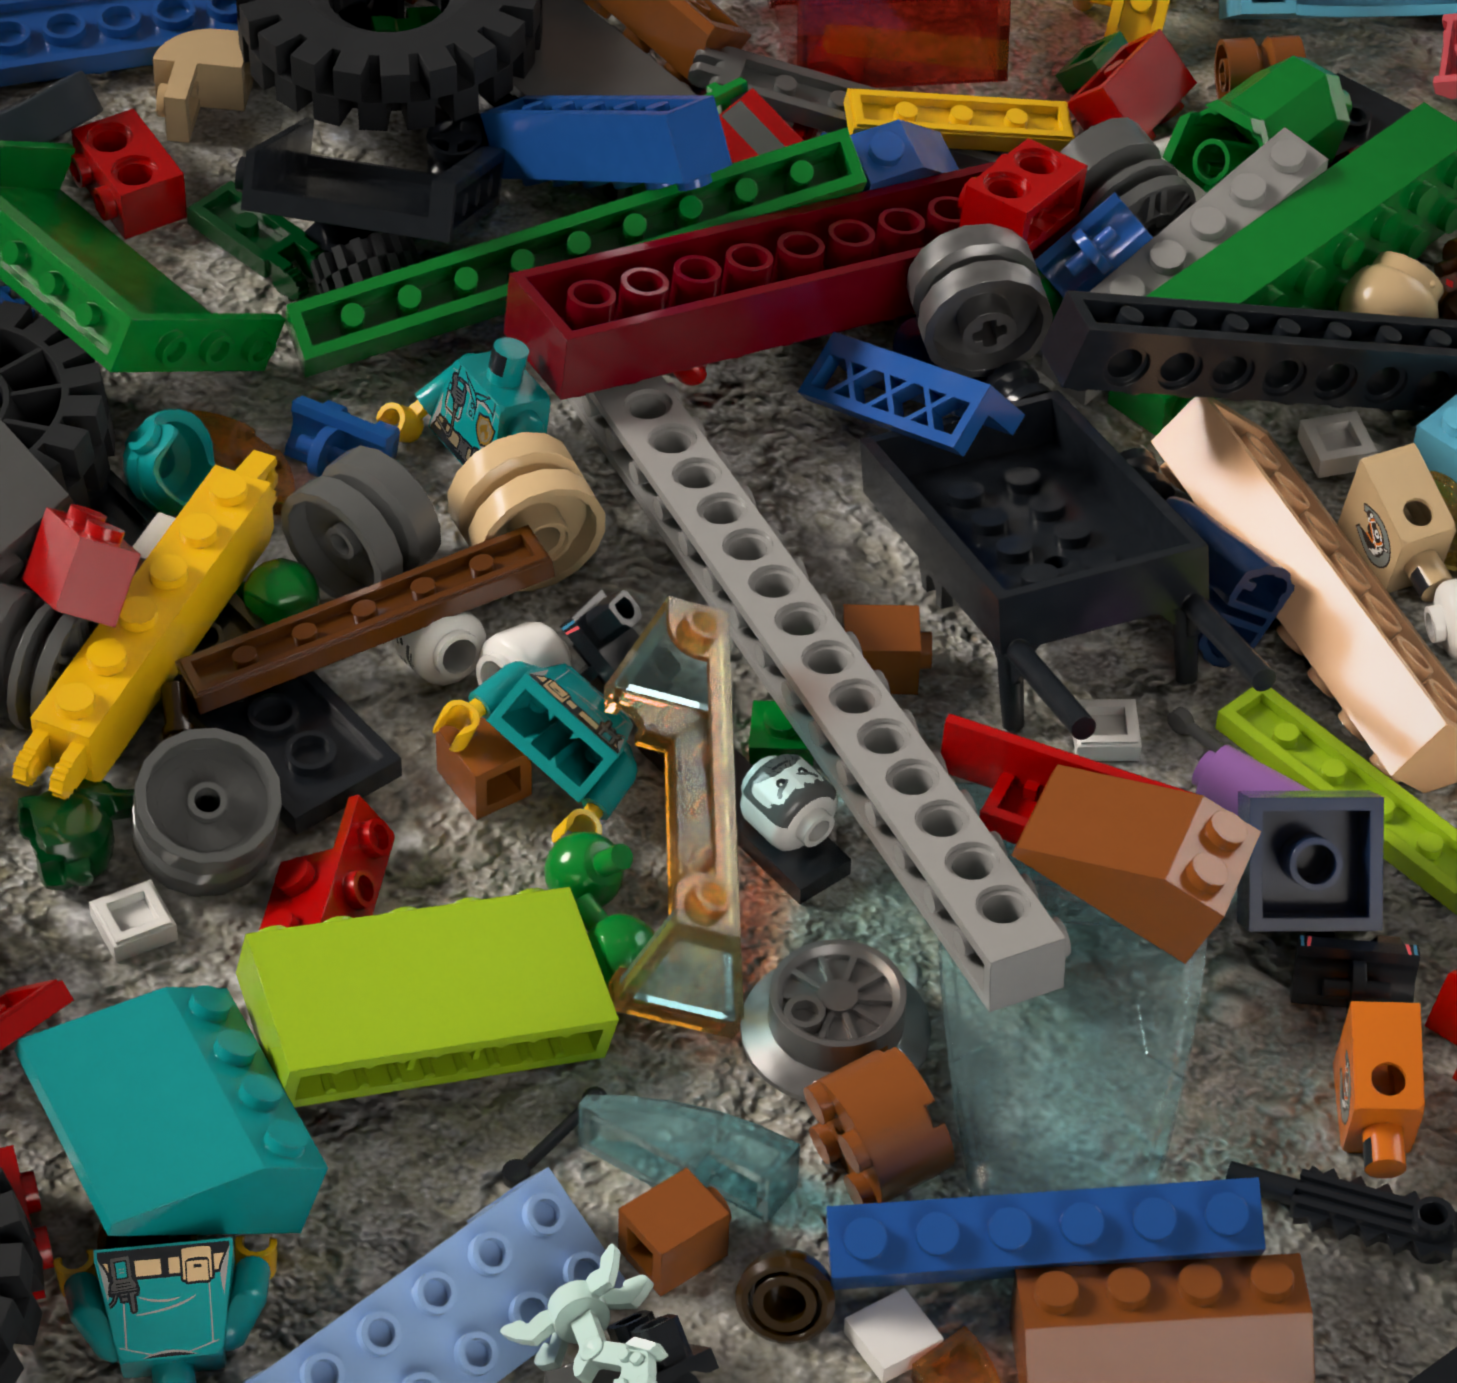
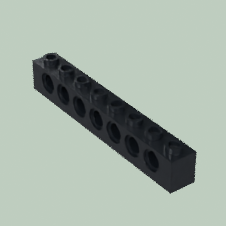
(1251, 352)

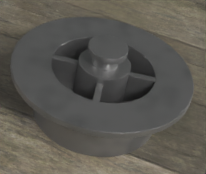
(828, 1010)

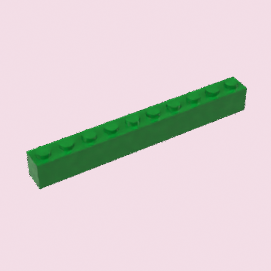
(474, 281)

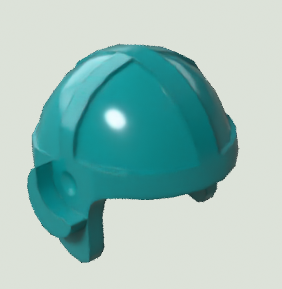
(167, 459)

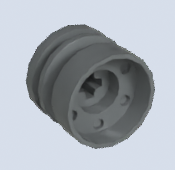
(1129, 163)
(33, 650)

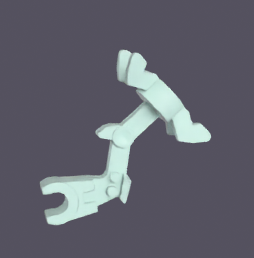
(580, 1315)

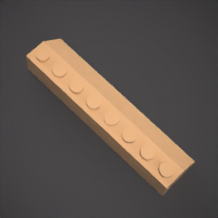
(1339, 611)

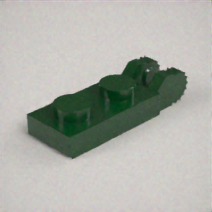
(256, 239)

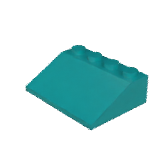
(175, 1117)

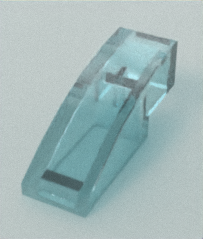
(662, 1137)

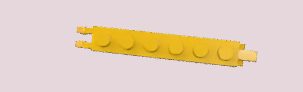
(163, 619)

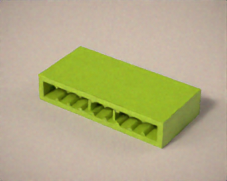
(426, 995)

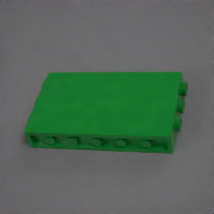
(104, 289)

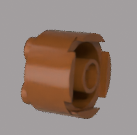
(878, 1126)

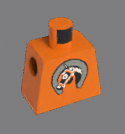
(1380, 1084)

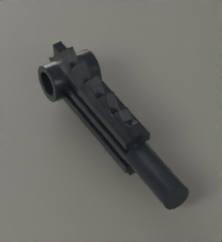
(1351, 1207)

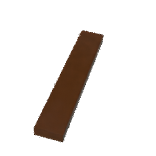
(364, 619)

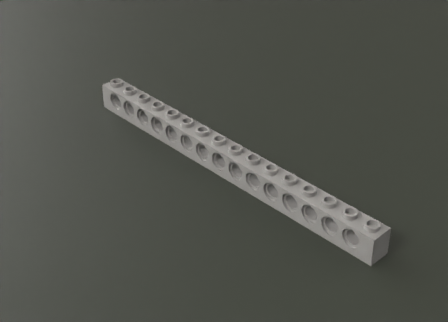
(832, 696)

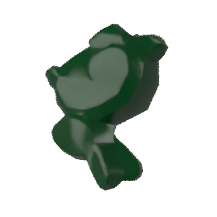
(73, 835)

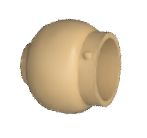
(1393, 287)

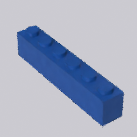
(610, 140)
(1062, 1228)

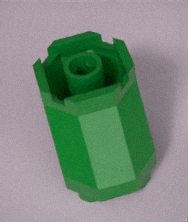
(1231, 129)

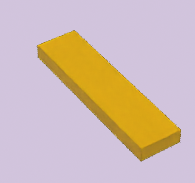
(964, 119)

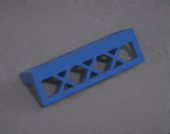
(903, 381)

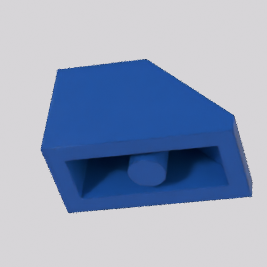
(901, 153)

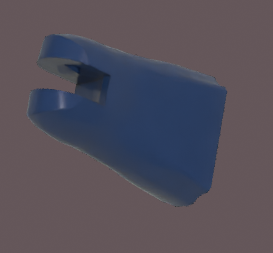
(1242, 580)

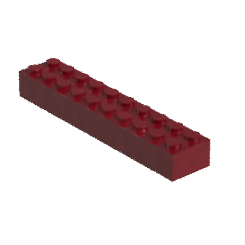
(731, 286)

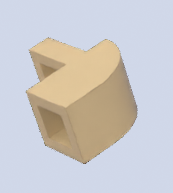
(199, 72)

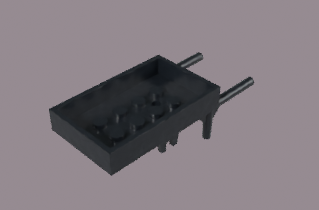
(1048, 544)

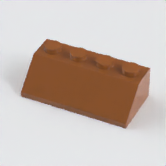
(674, 28)
(1165, 1322)

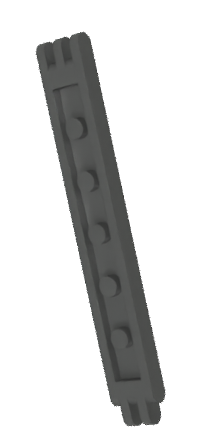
(796, 92)

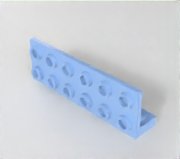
(448, 1307)

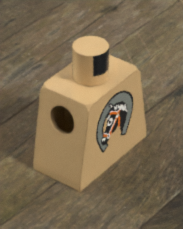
(1399, 521)

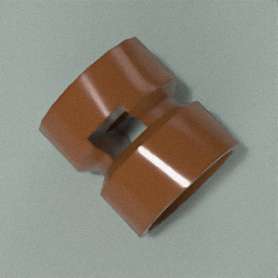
(1241, 58)

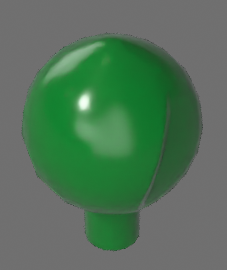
(279, 590)
(587, 865)
(613, 938)

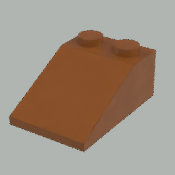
(1139, 854)

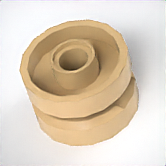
(534, 484)

